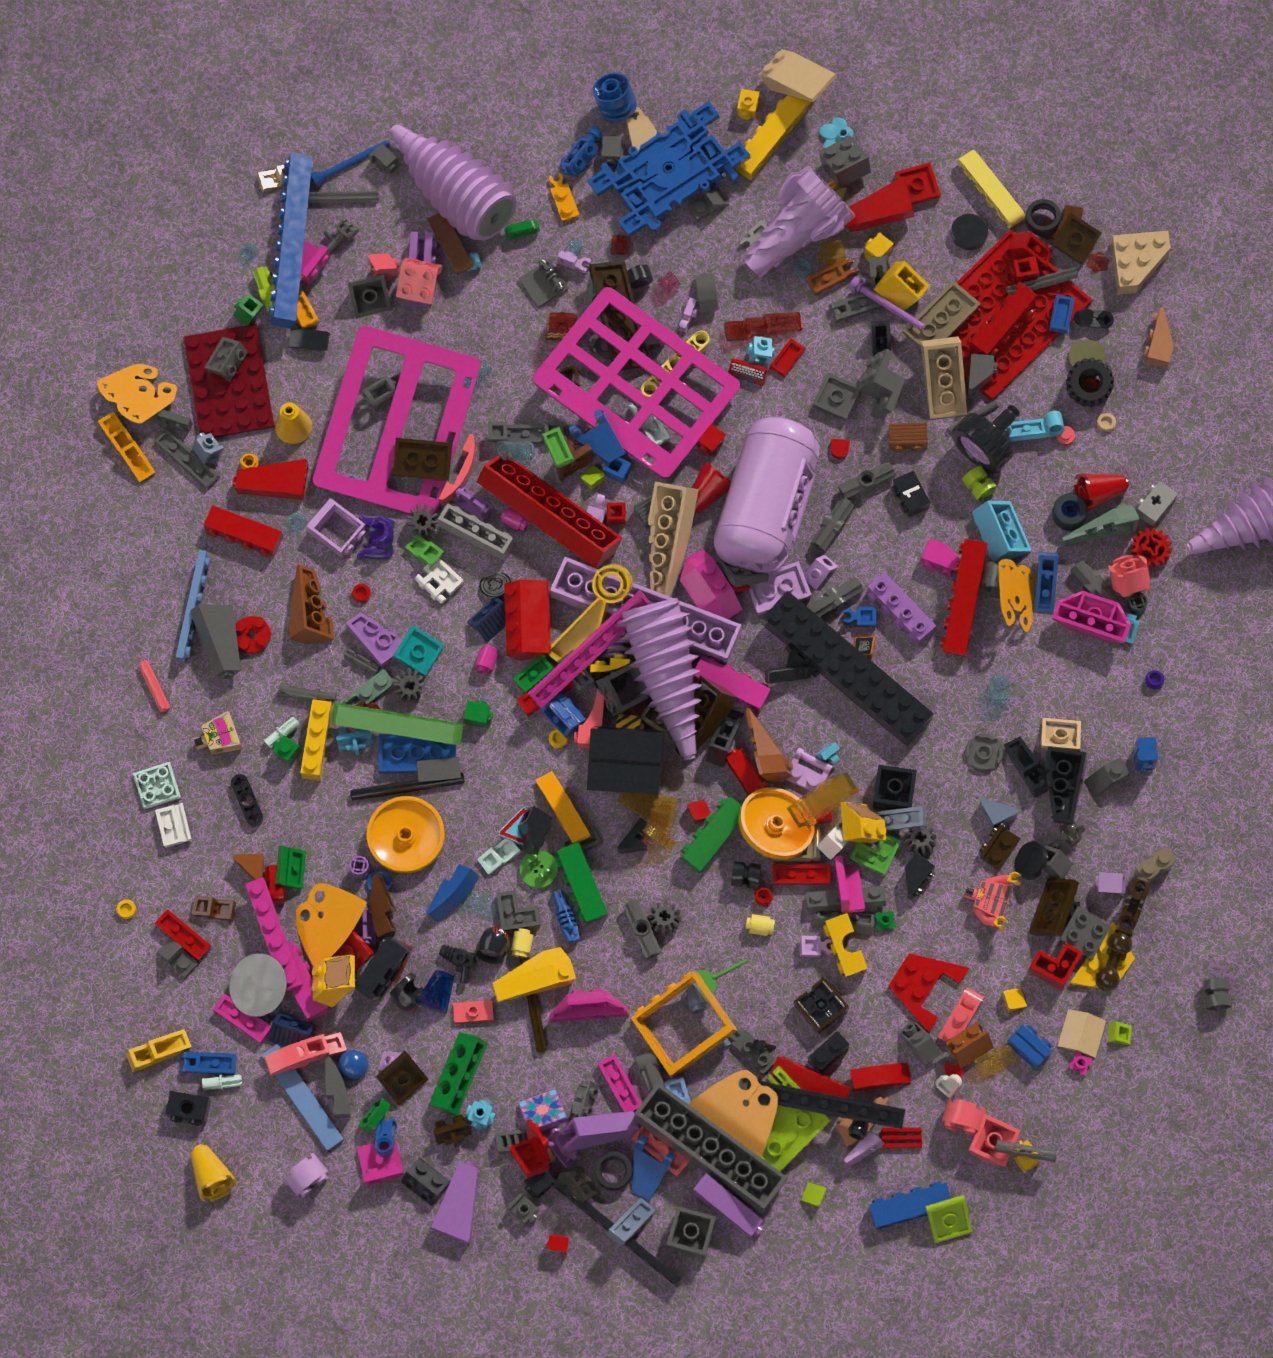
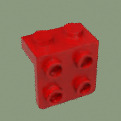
(532, 1153)

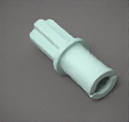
(285, 730)
(221, 1082)

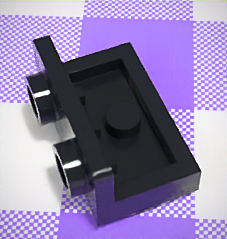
(425, 1181)

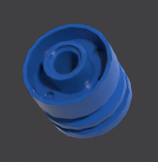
(614, 97)

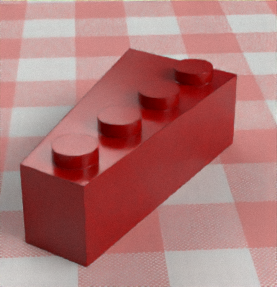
(1004, 321)

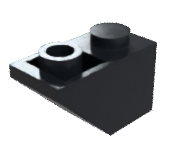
(533, 828)
(917, 873)

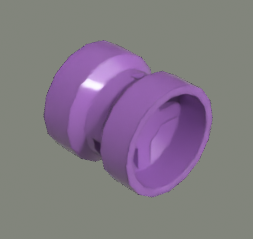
(357, 870)

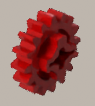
(1156, 541)

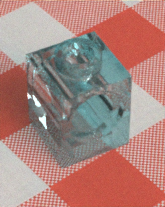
(999, 697)

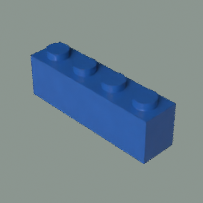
(906, 1207)

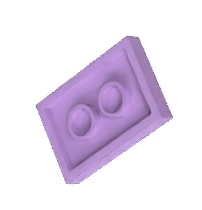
(785, 578)

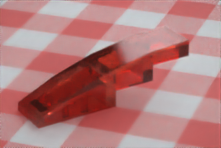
(765, 326)

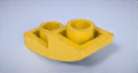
(615, 663)

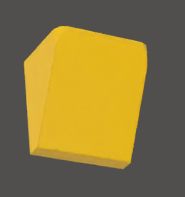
(1014, 999)

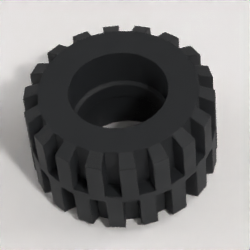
(1096, 367)

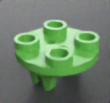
(545, 875)

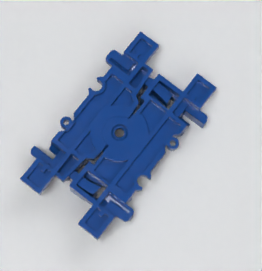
(687, 152)

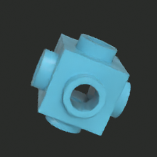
(760, 351)
(483, 1121)

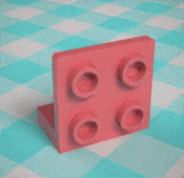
(417, 280)

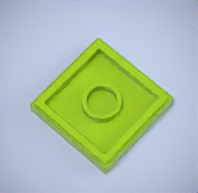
(949, 1219)

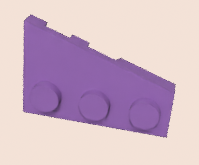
(374, 638)

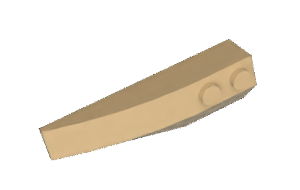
(670, 529)

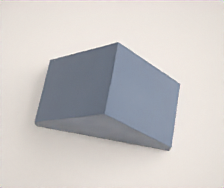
(997, 813)

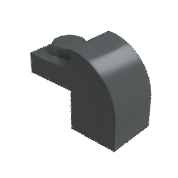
(706, 292)

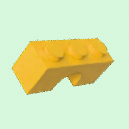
(849, 961)

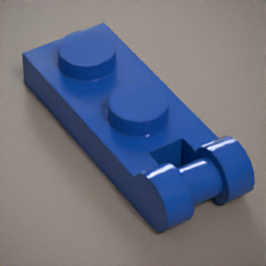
(209, 1063)

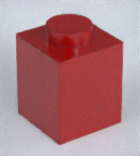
(710, 440)

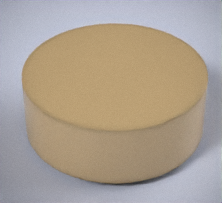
(1106, 422)

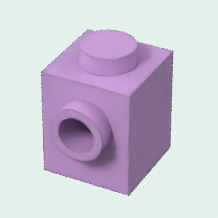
(1111, 882)

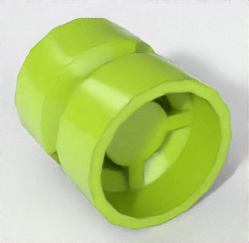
(979, 483)

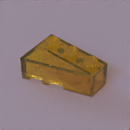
(822, 800)
(655, 809)

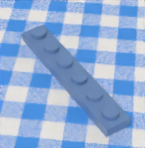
(195, 598)

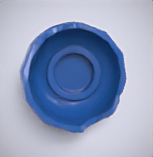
(352, 1064)

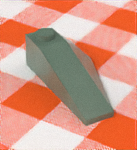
(1115, 522)

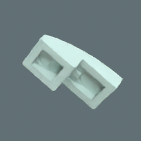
(499, 855)

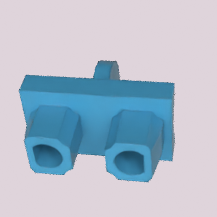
(354, 740)

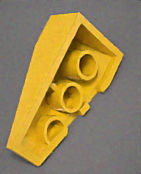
(541, 973)

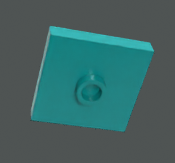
(418, 650)

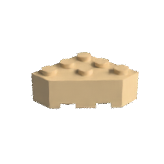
(1137, 258)

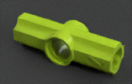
(263, 280)

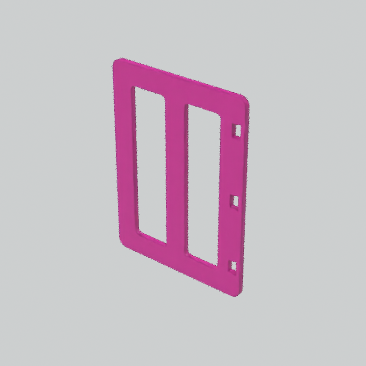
(415, 354)

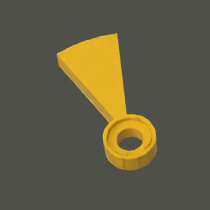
(595, 614)

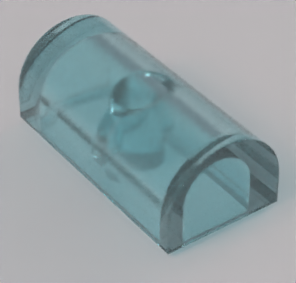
(515, 450)

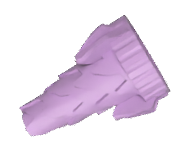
(808, 214)

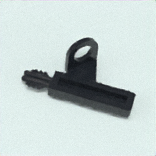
(793, 671)

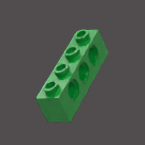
(458, 1073)

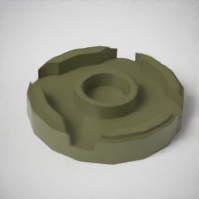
(1086, 349)

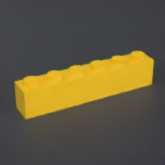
(772, 133)

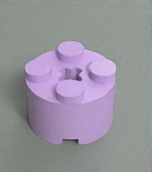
(305, 1175)

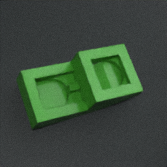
(424, 550)

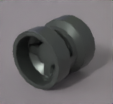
(1136, 607)

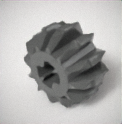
(427, 523)
(412, 678)
(914, 843)
(657, 920)

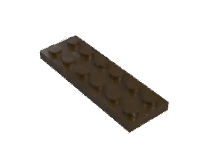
(616, 277)

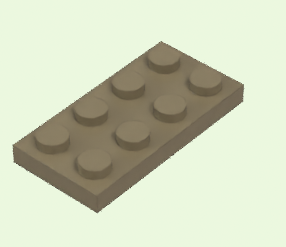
(943, 315)

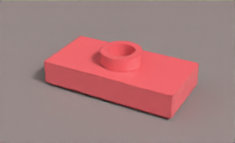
(473, 1012)

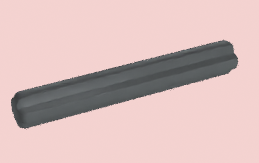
(343, 197)
(1046, 280)

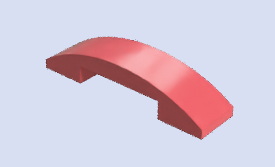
(449, 490)

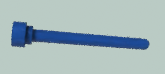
(319, 177)

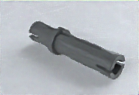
(306, 694)
(1001, 1147)

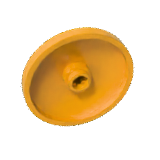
(770, 826)
(405, 834)

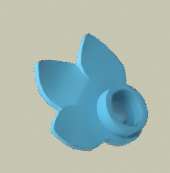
(833, 131)

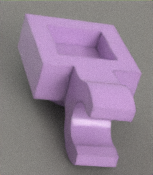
(570, 260)
(597, 511)

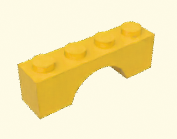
(315, 742)

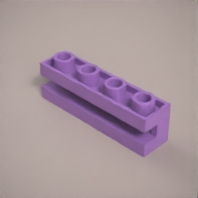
(421, 250)

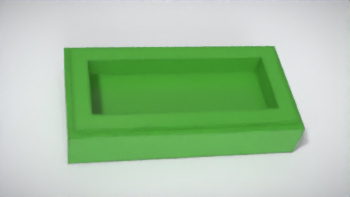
(557, 447)

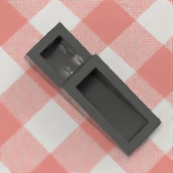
(336, 1090)

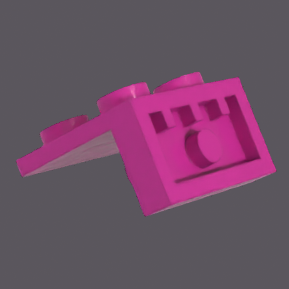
(377, 1168)

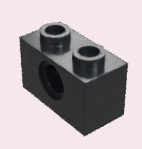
(179, 1100)

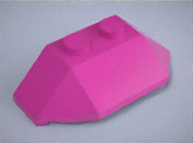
(709, 586)
(1093, 617)
(588, 1006)

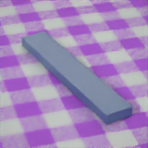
(308, 1106)

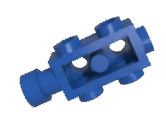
(579, 159)

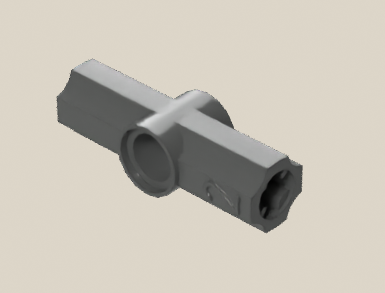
(876, 475)
(832, 524)
(1091, 582)
(836, 597)
(637, 918)

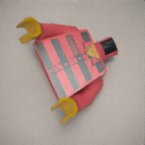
(992, 899)

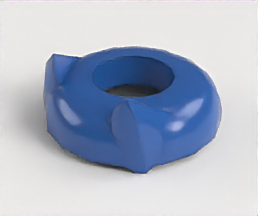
(385, 875)

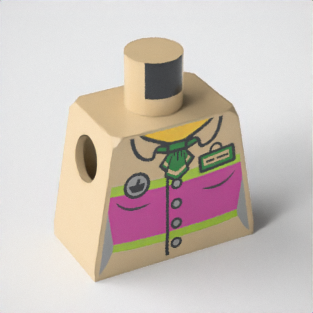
(219, 735)

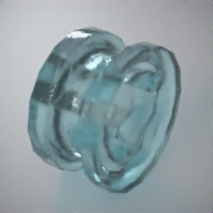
(249, 257)
(298, 526)

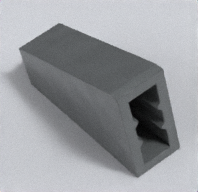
(219, 637)

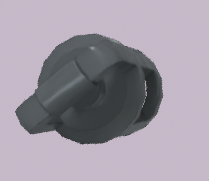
(384, 383)

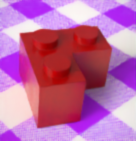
(1056, 970)

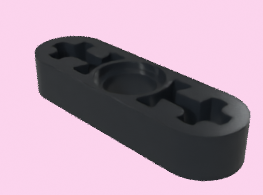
(246, 785)

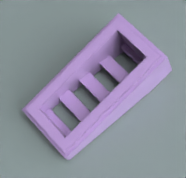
(864, 1148)

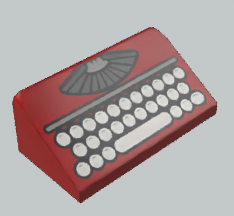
(748, 372)

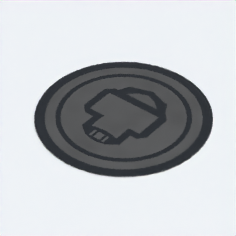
(493, 585)

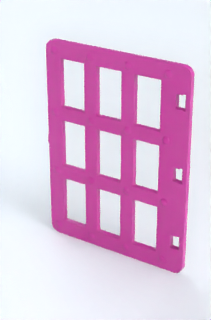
(585, 404)

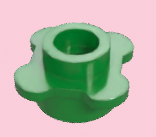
(885, 925)

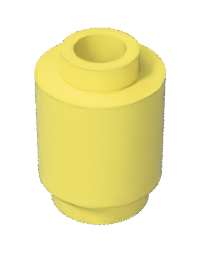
(760, 925)
(521, 943)

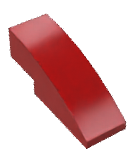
(879, 1076)

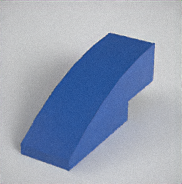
(452, 892)

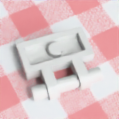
(444, 576)

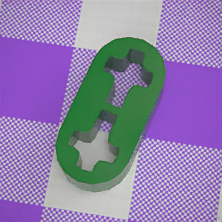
(521, 229)
(374, 1115)

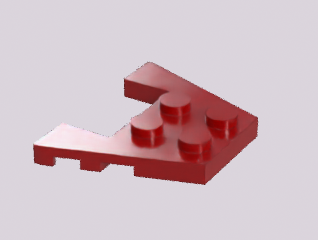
(917, 979)

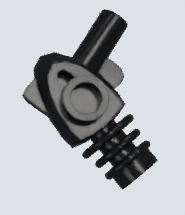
(461, 959)

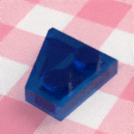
(437, 992)

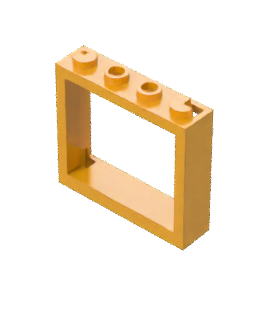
(702, 1049)

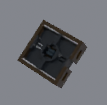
(821, 1005)

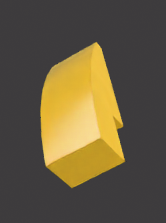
(158, 1050)

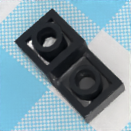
(309, 339)

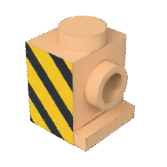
(629, 721)

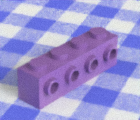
(901, 609)

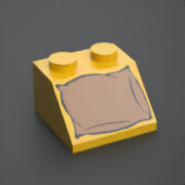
(861, 823)
(333, 979)

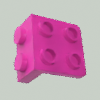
(313, 261)

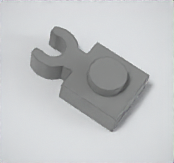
(754, 234)

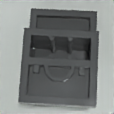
(881, 384)

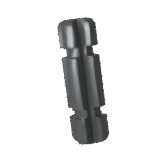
(361, 662)

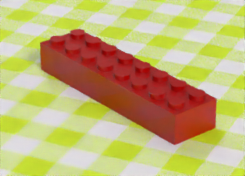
(549, 510)

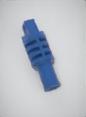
(565, 918)

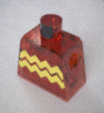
(559, 325)

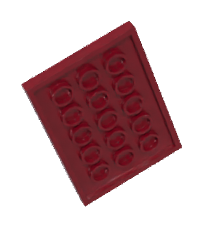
(230, 406)

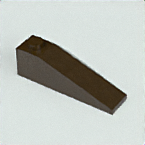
(712, 709)

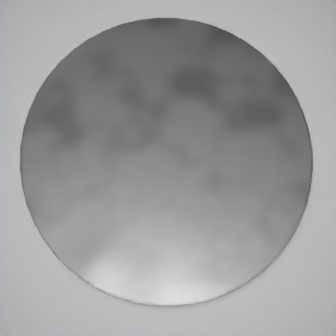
(257, 984)

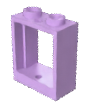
(321, 518)

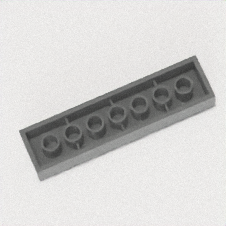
(710, 1148)

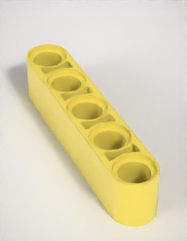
(992, 188)
(653, 383)

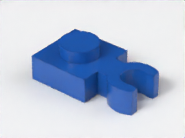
(864, 616)

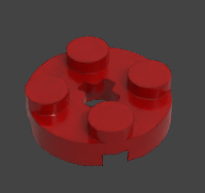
(262, 638)

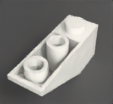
(833, 841)

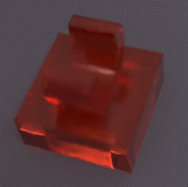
(620, 245)

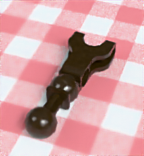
(1120, 941)

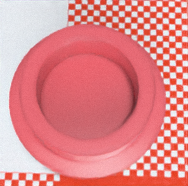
(1067, 436)

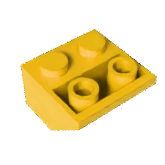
(901, 285)

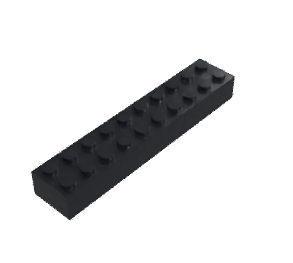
(847, 668)

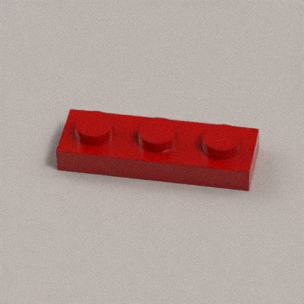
(801, 874)
(183, 935)

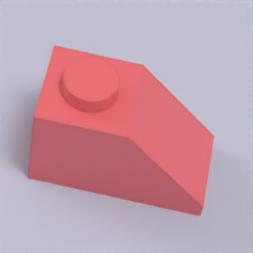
(383, 264)

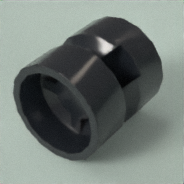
(745, 874)

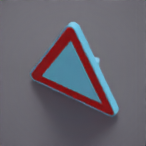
(510, 829)

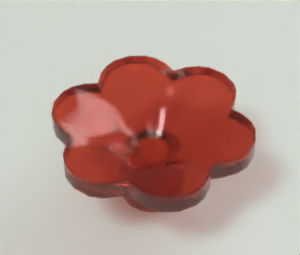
(1098, 262)

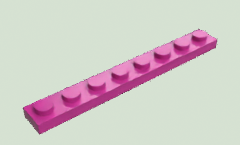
(584, 654)

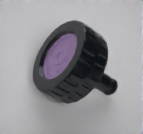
(984, 440)

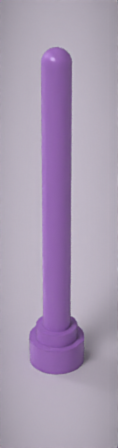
(857, 285)

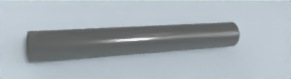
(984, 410)

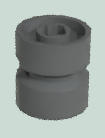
(1217, 993)

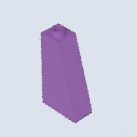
(596, 1130)
(458, 1205)
(728, 1206)

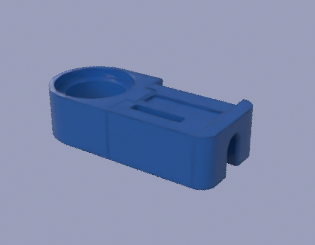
(385, 1135)

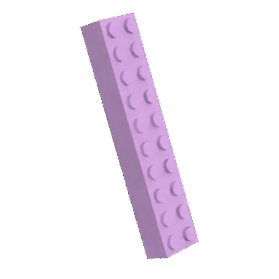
(712, 633)

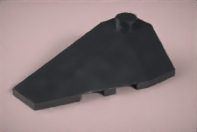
(1065, 779)

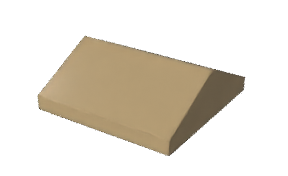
(1061, 737)
(1081, 1033)

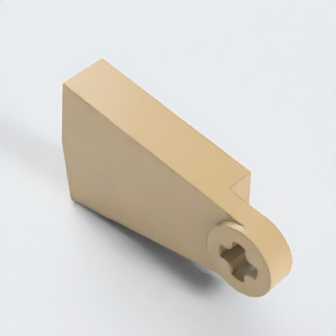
(640, 129)

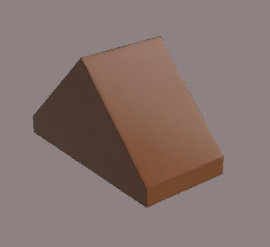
(251, 863)

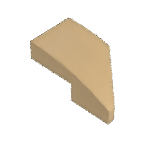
(271, 179)

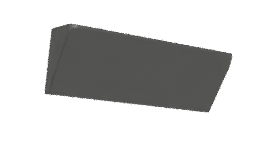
(859, 924)

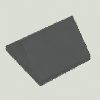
(369, 295)

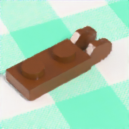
(831, 276)

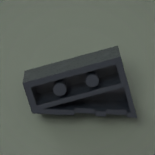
(382, 968)

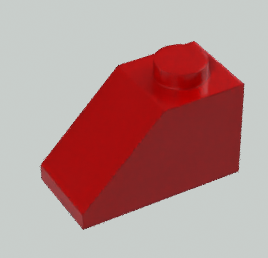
(1028, 245)

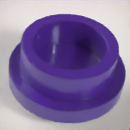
(1154, 679)

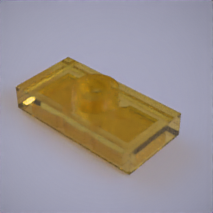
(994, 1060)

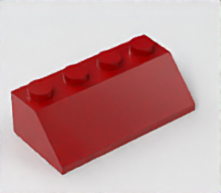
(527, 619)

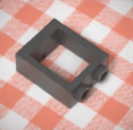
(606, 689)

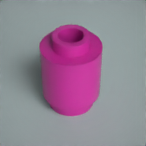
(514, 520)
(486, 659)

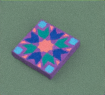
(544, 1110)

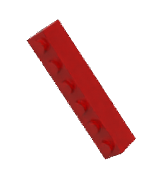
(964, 598)

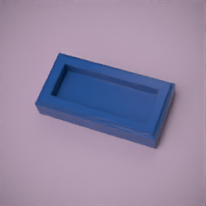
(1061, 314)

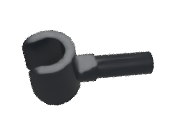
(758, 1045)

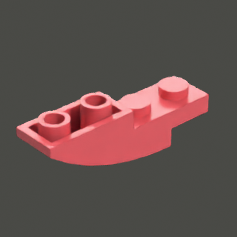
(303, 1052)

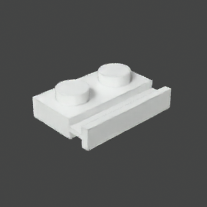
(173, 825)

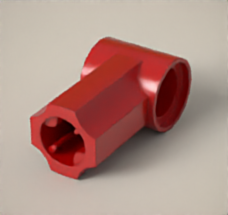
(276, 891)

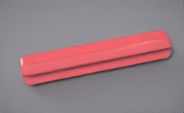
(154, 686)

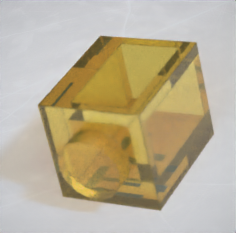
(831, 253)

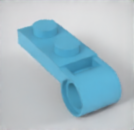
(1039, 428)

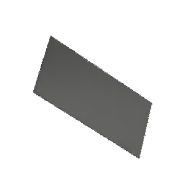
(438, 769)

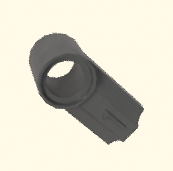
(649, 1068)

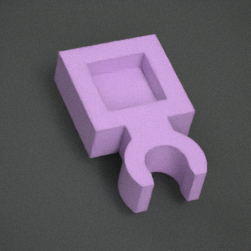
(690, 311)
(812, 946)

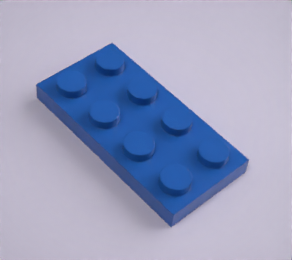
(401, 753)

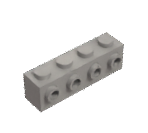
(476, 532)

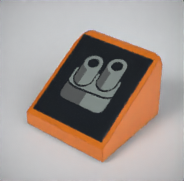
(865, 645)

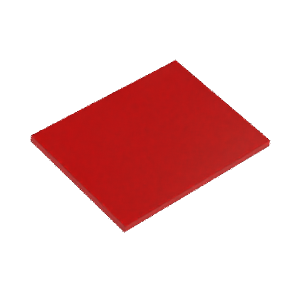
(988, 285)

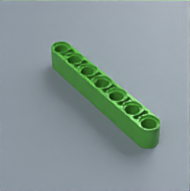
(396, 723)

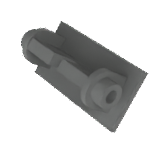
(588, 1093)

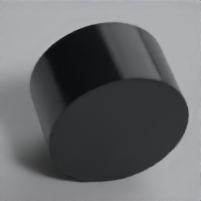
(640, 276)

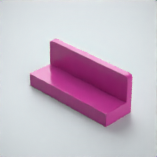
(849, 886)

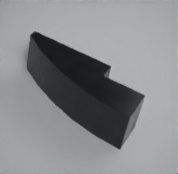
(1027, 766)

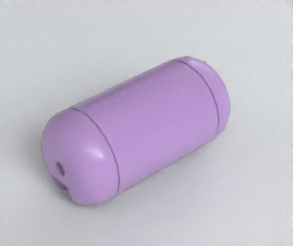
(767, 495)

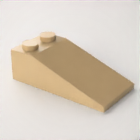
(796, 76)
(944, 377)

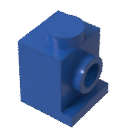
(624, 469)

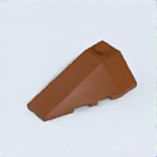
(307, 616)
(769, 757)

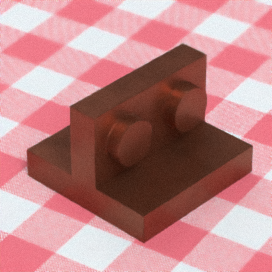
(581, 456)

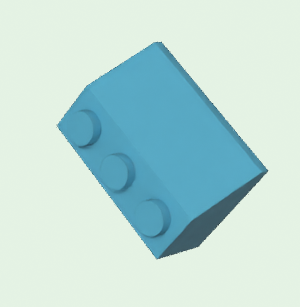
(1001, 530)

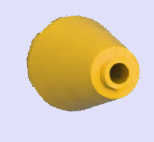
(293, 424)
(210, 1174)

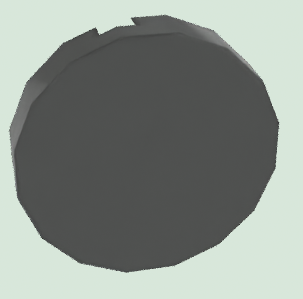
(982, 759)

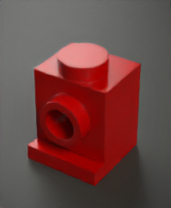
(1028, 265)

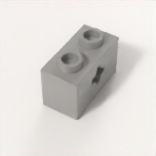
(1153, 513)

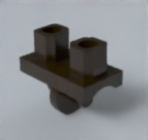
(452, 1133)

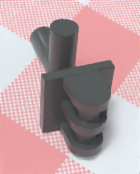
(335, 240)

